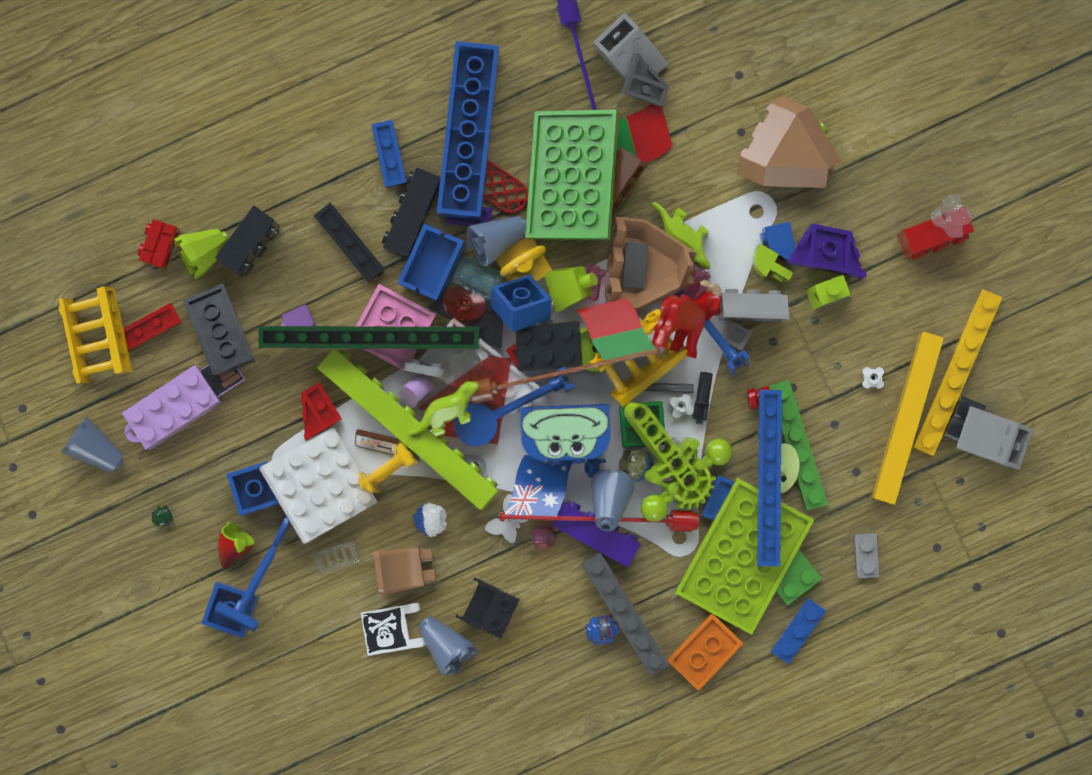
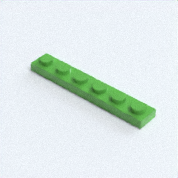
(795, 435)

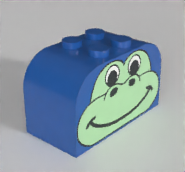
(565, 432)

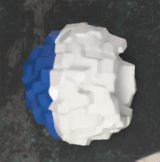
(430, 519)

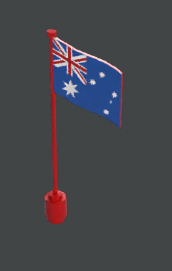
(542, 488)

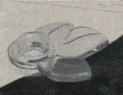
(955, 216)

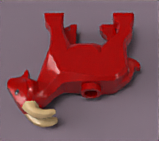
(686, 318)

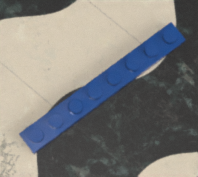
(769, 478)

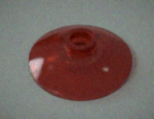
(463, 303)

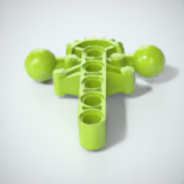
(716, 453)

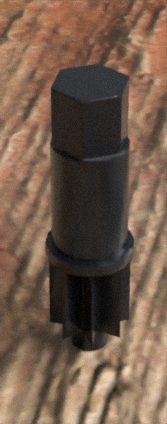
(702, 399)

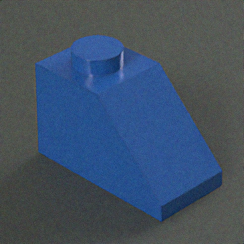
(779, 239)

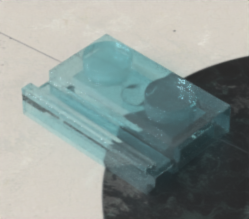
(476, 277)

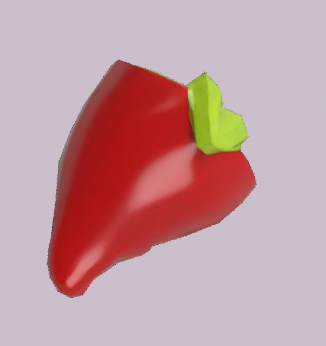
(233, 544)

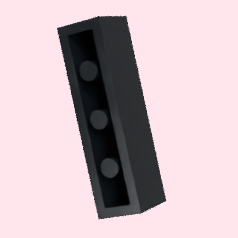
(412, 212)

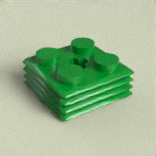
(629, 435)

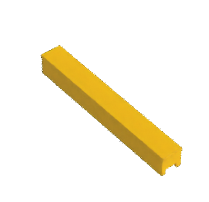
(907, 417)

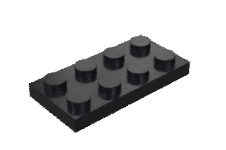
(219, 330)

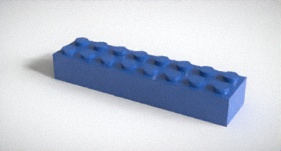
(468, 131)

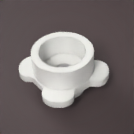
(868, 373)
(677, 411)

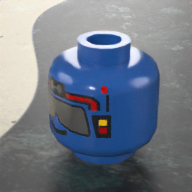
(601, 630)

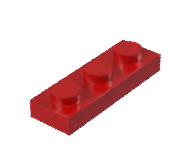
(151, 326)

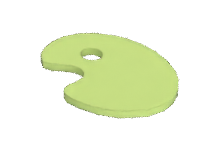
(789, 466)

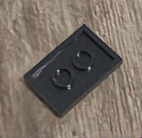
(549, 346)

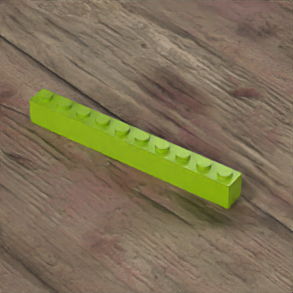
(401, 420)

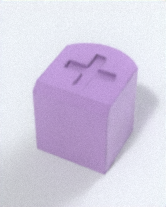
(416, 390)

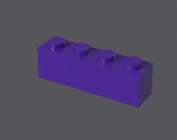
(610, 543)

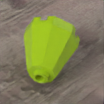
(200, 250)

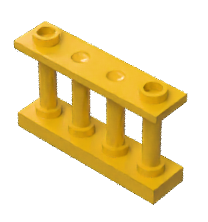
(114, 329)
(648, 374)
(402, 458)

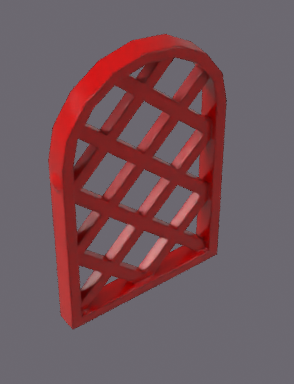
(514, 180)

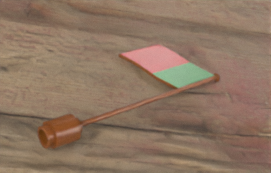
(614, 333)

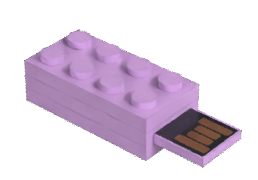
(177, 405)

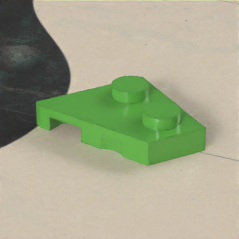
(797, 579)

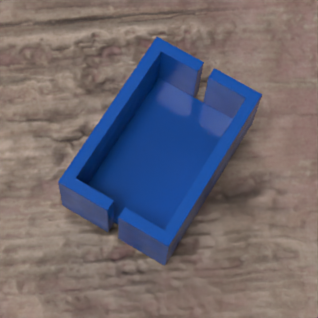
(432, 263)

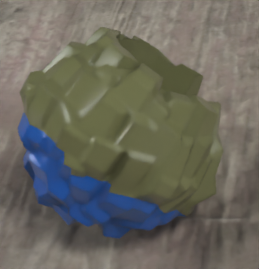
(635, 464)

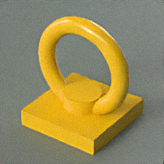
(523, 260)

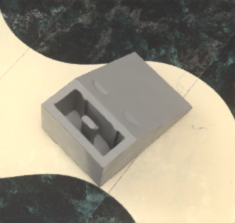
(624, 40)
(994, 438)

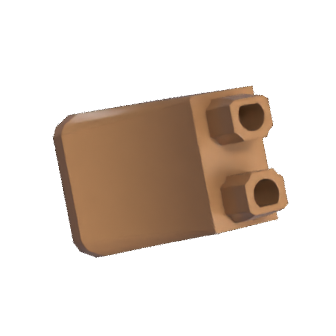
(402, 569)

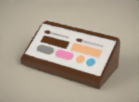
(376, 442)

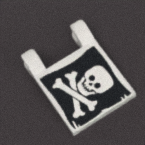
(388, 631)

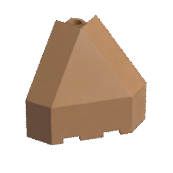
(788, 149)
(667, 265)

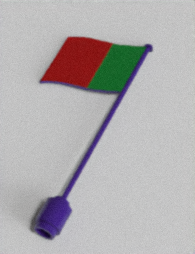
(641, 133)

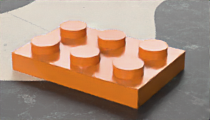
(705, 651)

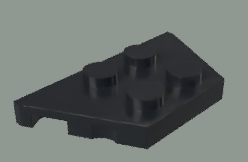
(490, 323)

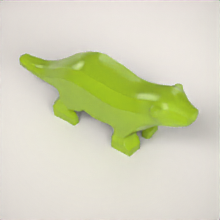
(685, 234)
(447, 409)

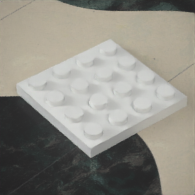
(317, 485)

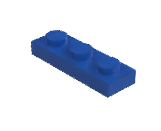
(389, 153)
(798, 631)

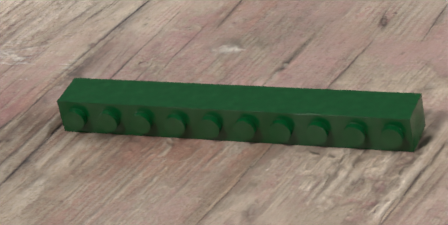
(369, 337)

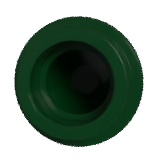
(162, 516)

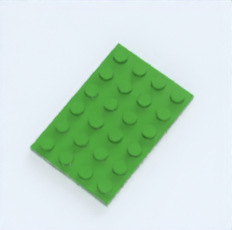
(572, 175)

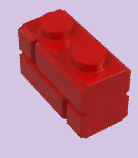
(158, 244)

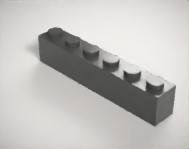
(625, 614)

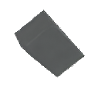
(634, 265)

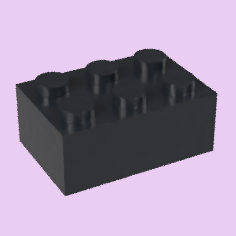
(248, 241)

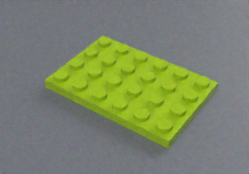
(725, 567)

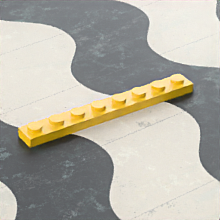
(957, 372)

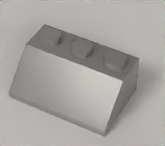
(754, 306)

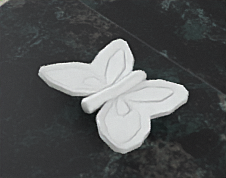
(507, 527)

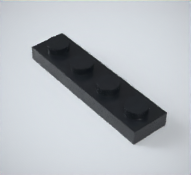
(349, 242)

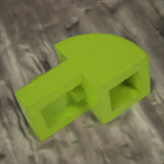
(765, 263)

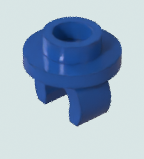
(592, 466)

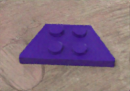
(828, 251)

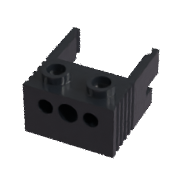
(490, 608)

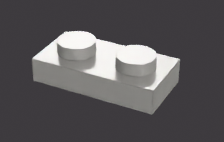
(866, 555)

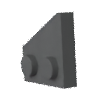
(644, 83)

